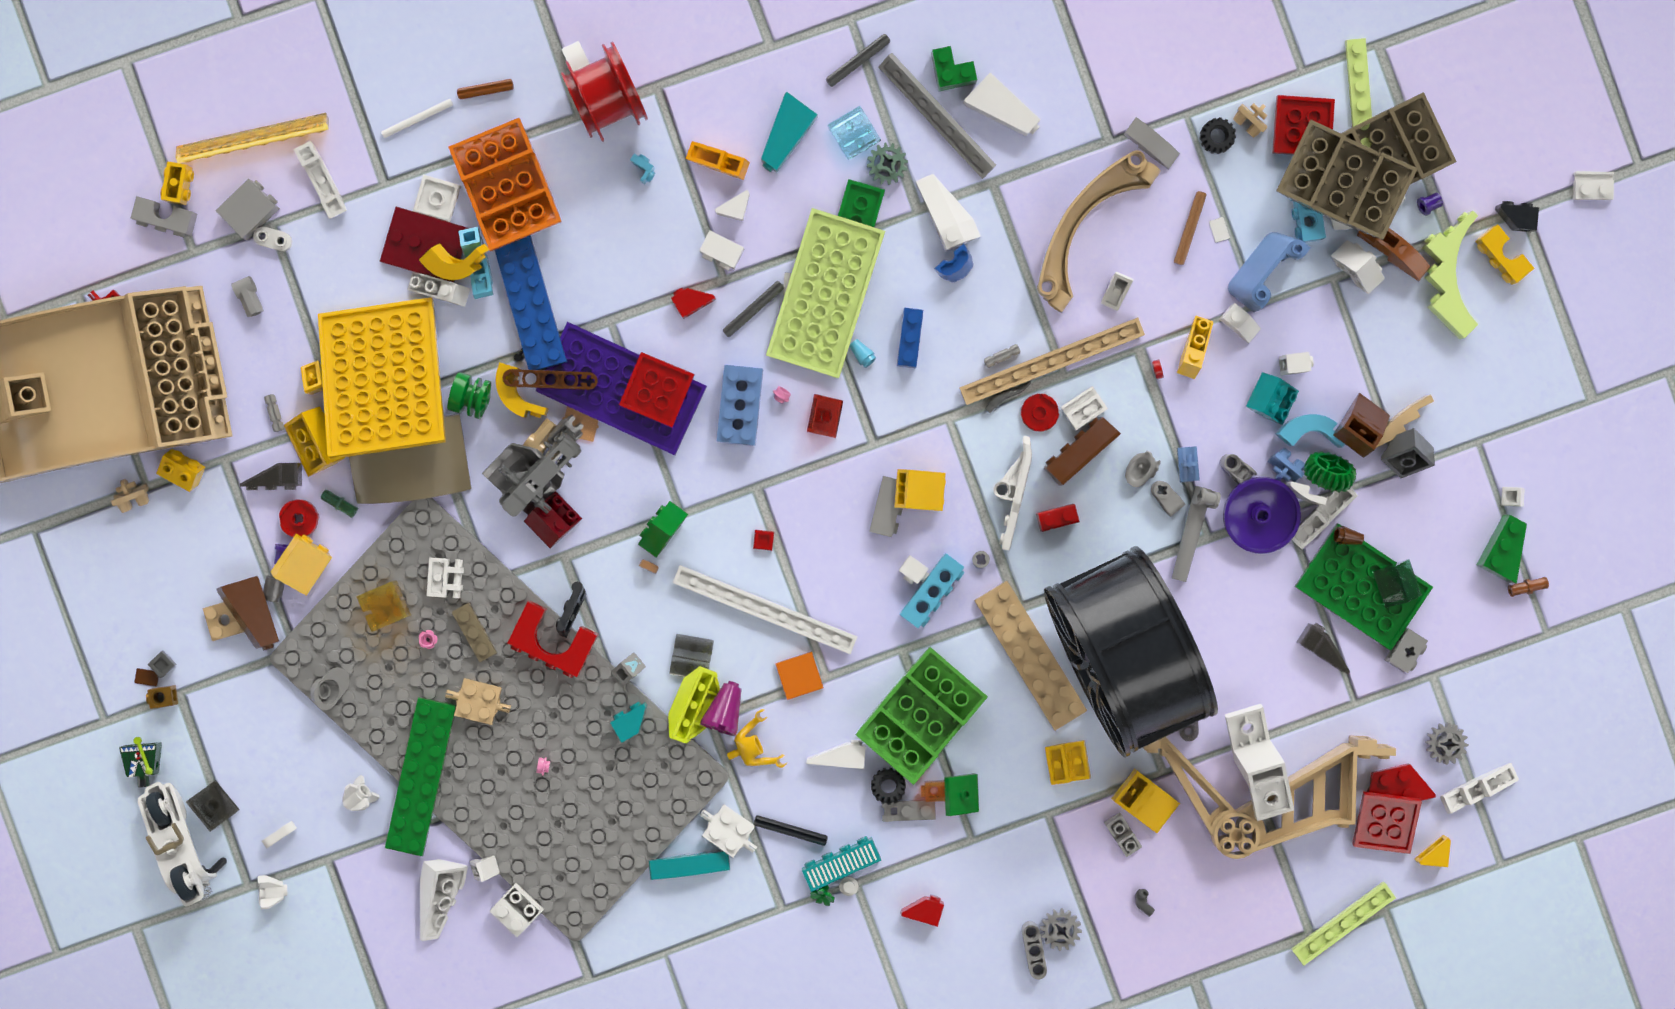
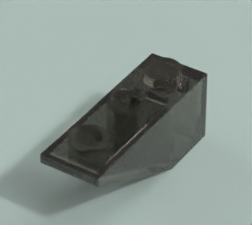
(280, 474)

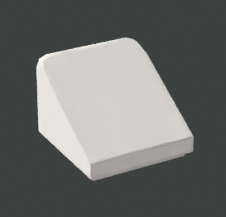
(1513, 496)

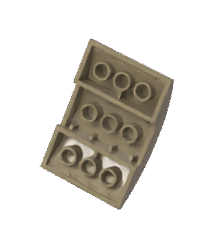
(1409, 135)
(1346, 180)
(413, 471)

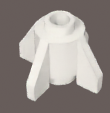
(358, 796)
(270, 891)

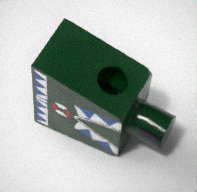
(134, 764)

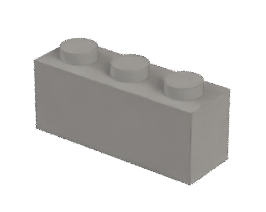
(885, 513)

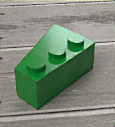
(1505, 549)

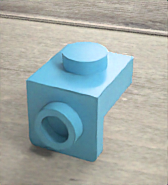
(643, 163)

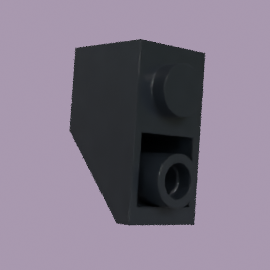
(1519, 217)

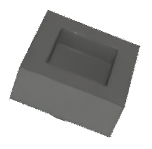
(161, 664)

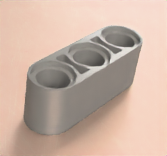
(1034, 959)

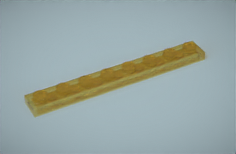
(252, 137)

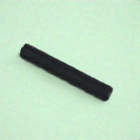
(790, 830)

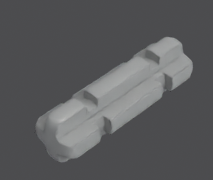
(1002, 355)
(274, 413)

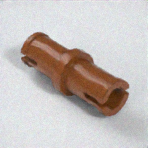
(1528, 586)

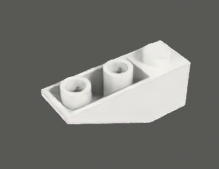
(438, 289)

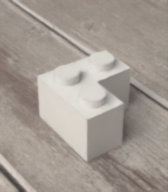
(1359, 265)

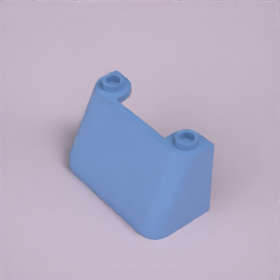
(1248, 282)

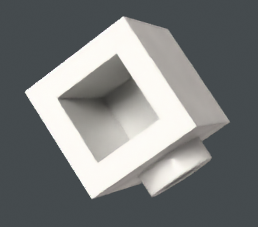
(914, 570)

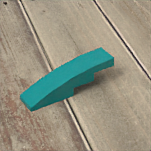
(688, 865)

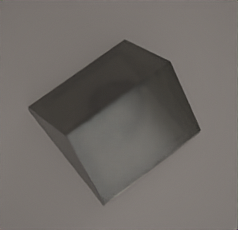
(212, 806)

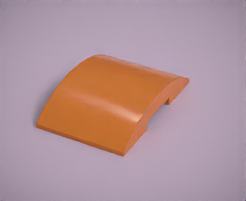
(505, 184)

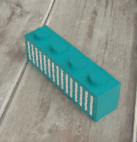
(841, 864)

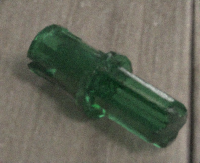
(339, 503)

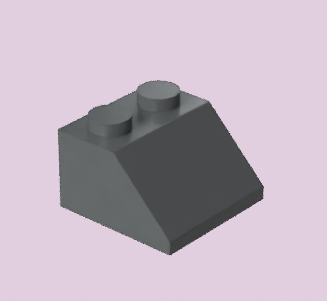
(1409, 454)

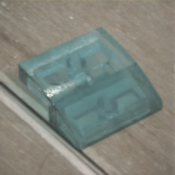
(854, 132)

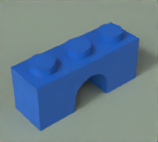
(910, 338)

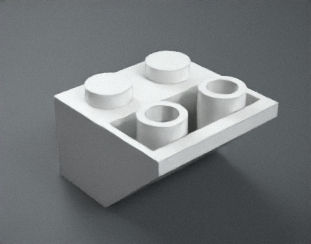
(516, 910)

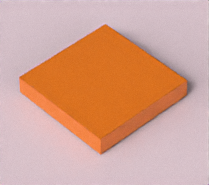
(799, 675)

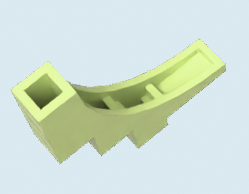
(1442, 276)

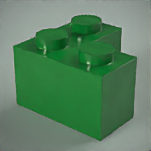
(950, 75)
(661, 528)

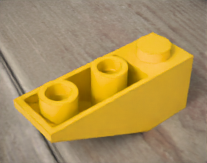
(1195, 347)

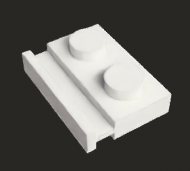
(1593, 185)
(1084, 408)

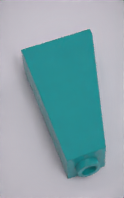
(787, 131)

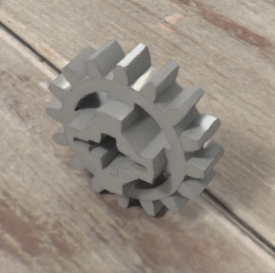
(1446, 751)
(1066, 924)

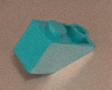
(630, 723)

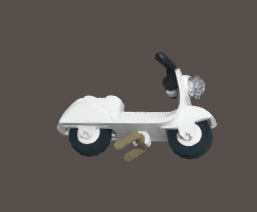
(172, 844)

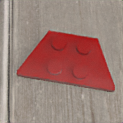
(1400, 781)

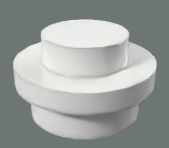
(848, 886)

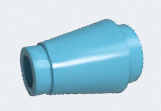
(862, 353)

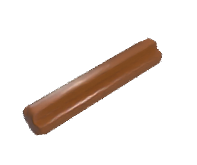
(484, 89)

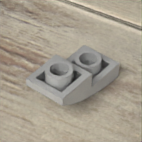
(1123, 834)

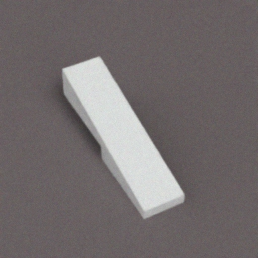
(1322, 516)

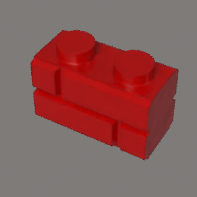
(1057, 517)

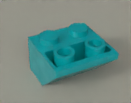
(1272, 398)

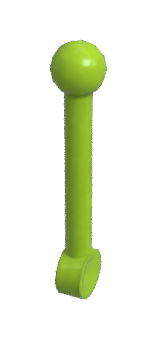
(137, 740)

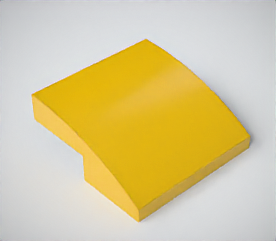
(1067, 762)

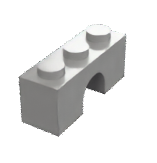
(147, 212)

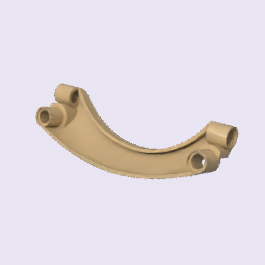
(1115, 179)

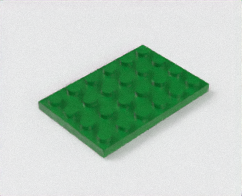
(1344, 584)

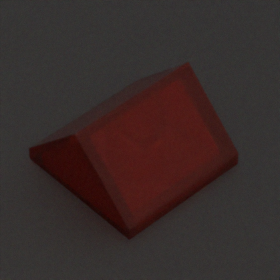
(825, 416)

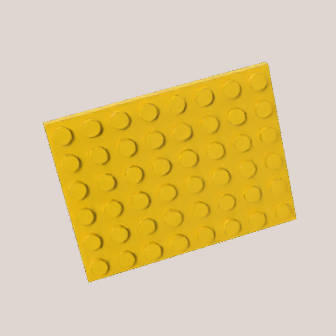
(381, 378)

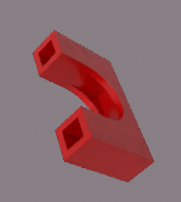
(525, 639)

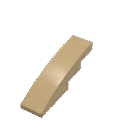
(1408, 414)

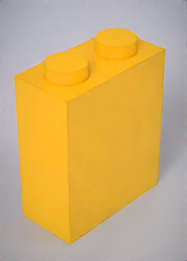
(920, 490)
(301, 564)

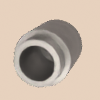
(273, 589)

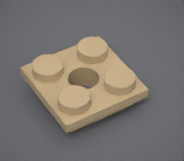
(216, 628)

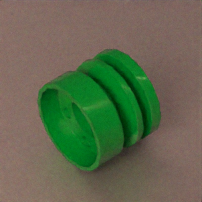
(464, 394)

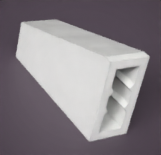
(1001, 105)

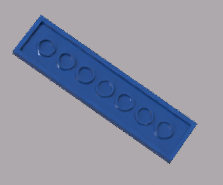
(530, 304)

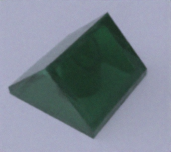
(1397, 583)

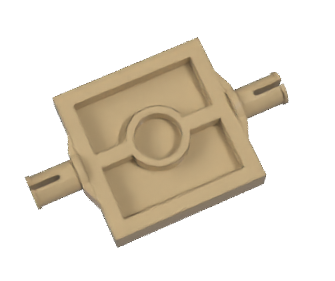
(478, 701)

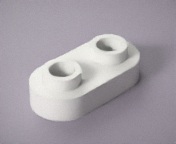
(272, 238)

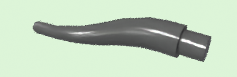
(999, 398)

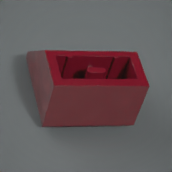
(554, 524)

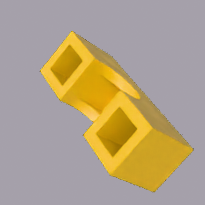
(1491, 244)

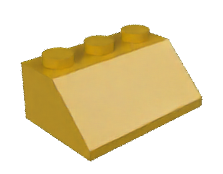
(308, 437)

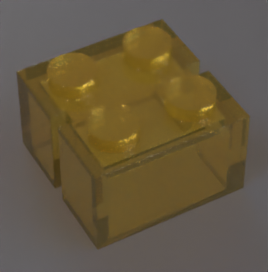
(384, 605)

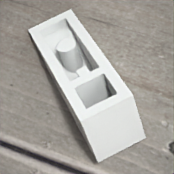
(844, 755)

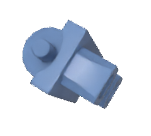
(1188, 464)
(1285, 468)

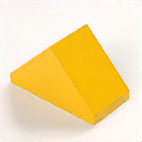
(312, 378)
(1436, 854)

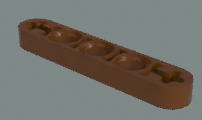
(540, 381)

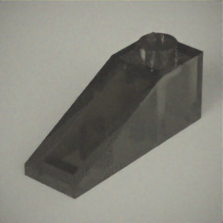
(1319, 643)

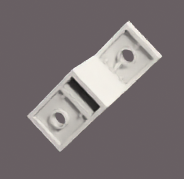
(1259, 762)

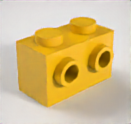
(177, 183)
(180, 470)

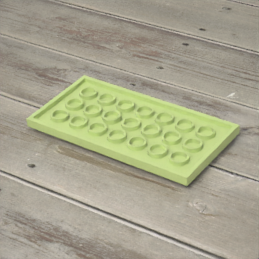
(825, 293)

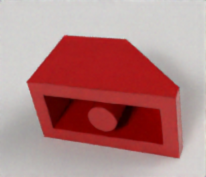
(690, 301)
(925, 910)

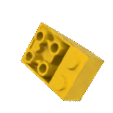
(1145, 801)

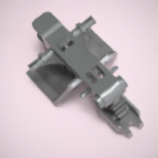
(528, 475)

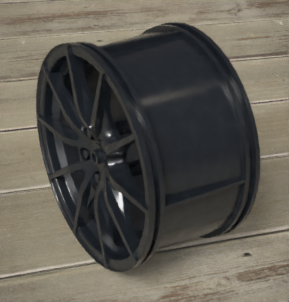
(1131, 651)

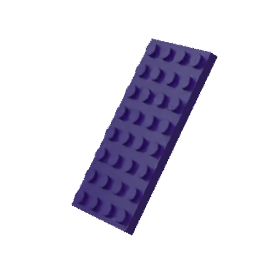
(613, 369)

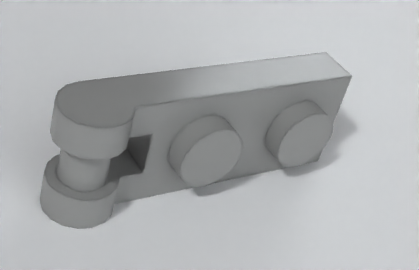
(909, 810)

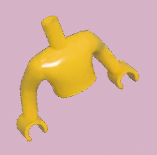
(751, 747)

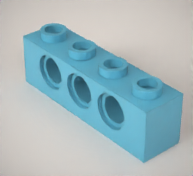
(1303, 232)
(910, 612)

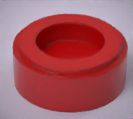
(1157, 369)

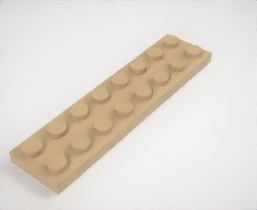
(1030, 655)

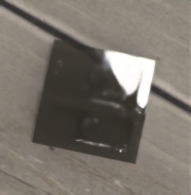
(690, 654)

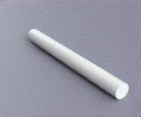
(417, 118)

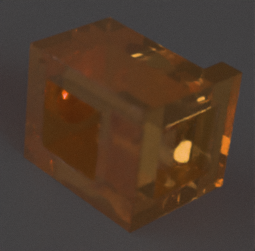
(933, 797)

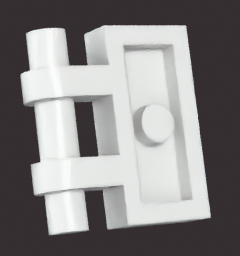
(438, 577)

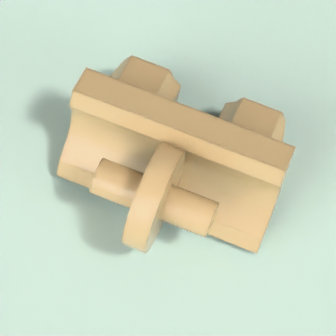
(1244, 113)
(123, 499)

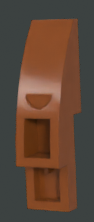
(1399, 253)

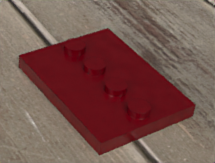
(415, 234)

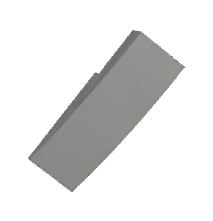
(1151, 143)

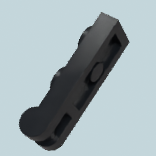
(571, 609)

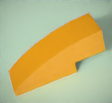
(718, 160)

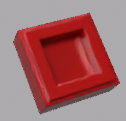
(763, 540)

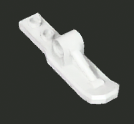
(1015, 481)

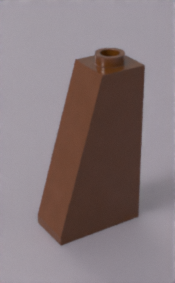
(250, 609)

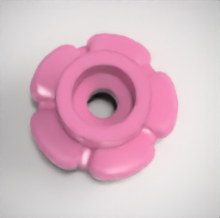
(781, 394)
(427, 644)
(543, 766)

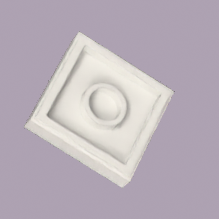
(436, 198)

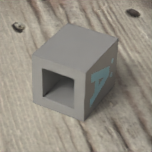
(628, 668)

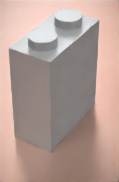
(248, 208)

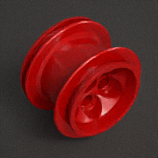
(604, 92)

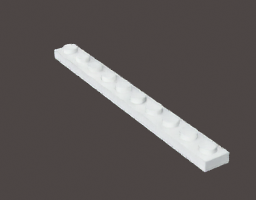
(765, 609)

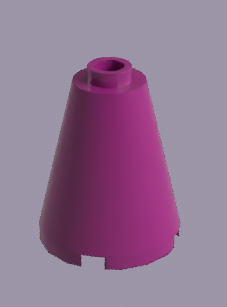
(724, 710)

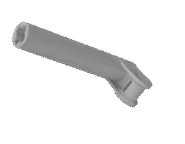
(1201, 500)

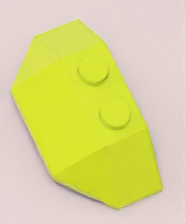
(691, 704)

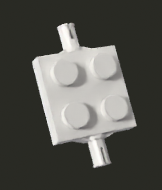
(728, 831)

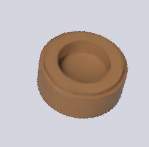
(648, 566)

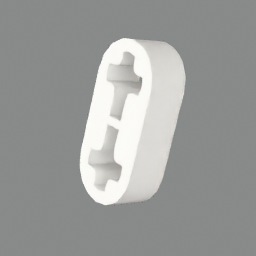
(279, 834)

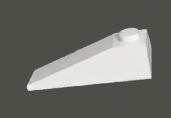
(949, 217)
(438, 888)

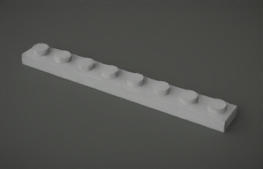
(937, 115)

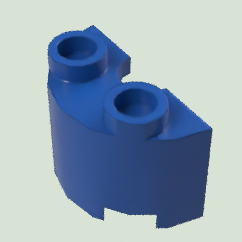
(958, 267)

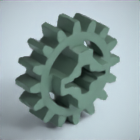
(898, 157)

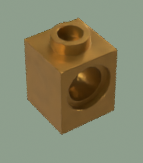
(169, 693)

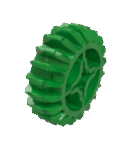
(1330, 471)

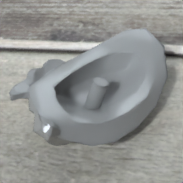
(1141, 469)

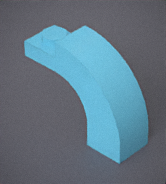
(482, 279)
(1298, 426)

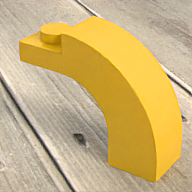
(445, 266)
(511, 397)

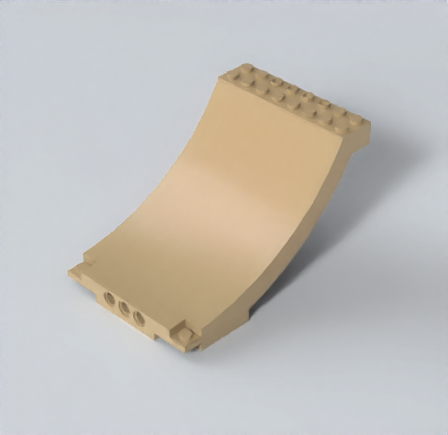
(108, 381)

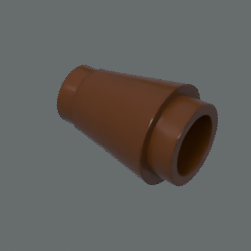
(1347, 536)

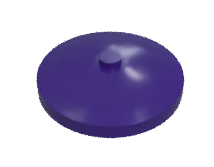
(1262, 515)

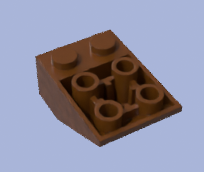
(1362, 426)

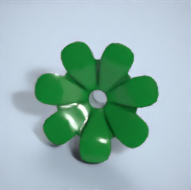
(822, 895)

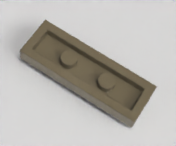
(474, 632)

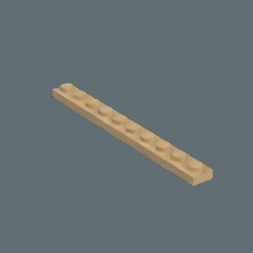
(1052, 361)

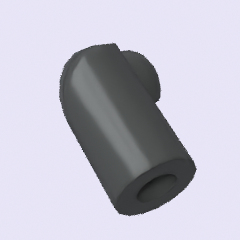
(1141, 902)

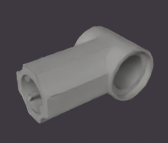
(246, 291)

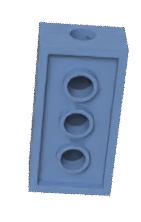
(730, 395)

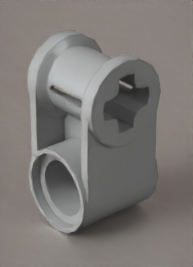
(1240, 471)
(1169, 500)

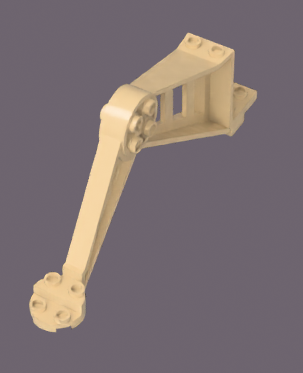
(1235, 834)

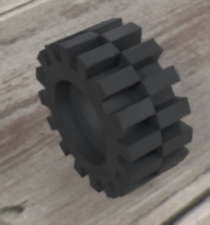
(1221, 124)
(888, 797)

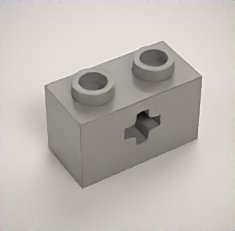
(1398, 656)

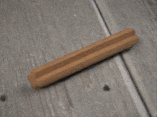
(1190, 228)

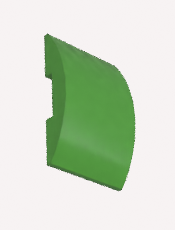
(921, 715)

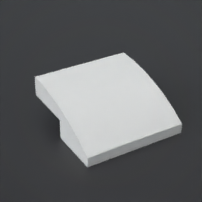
(1302, 492)

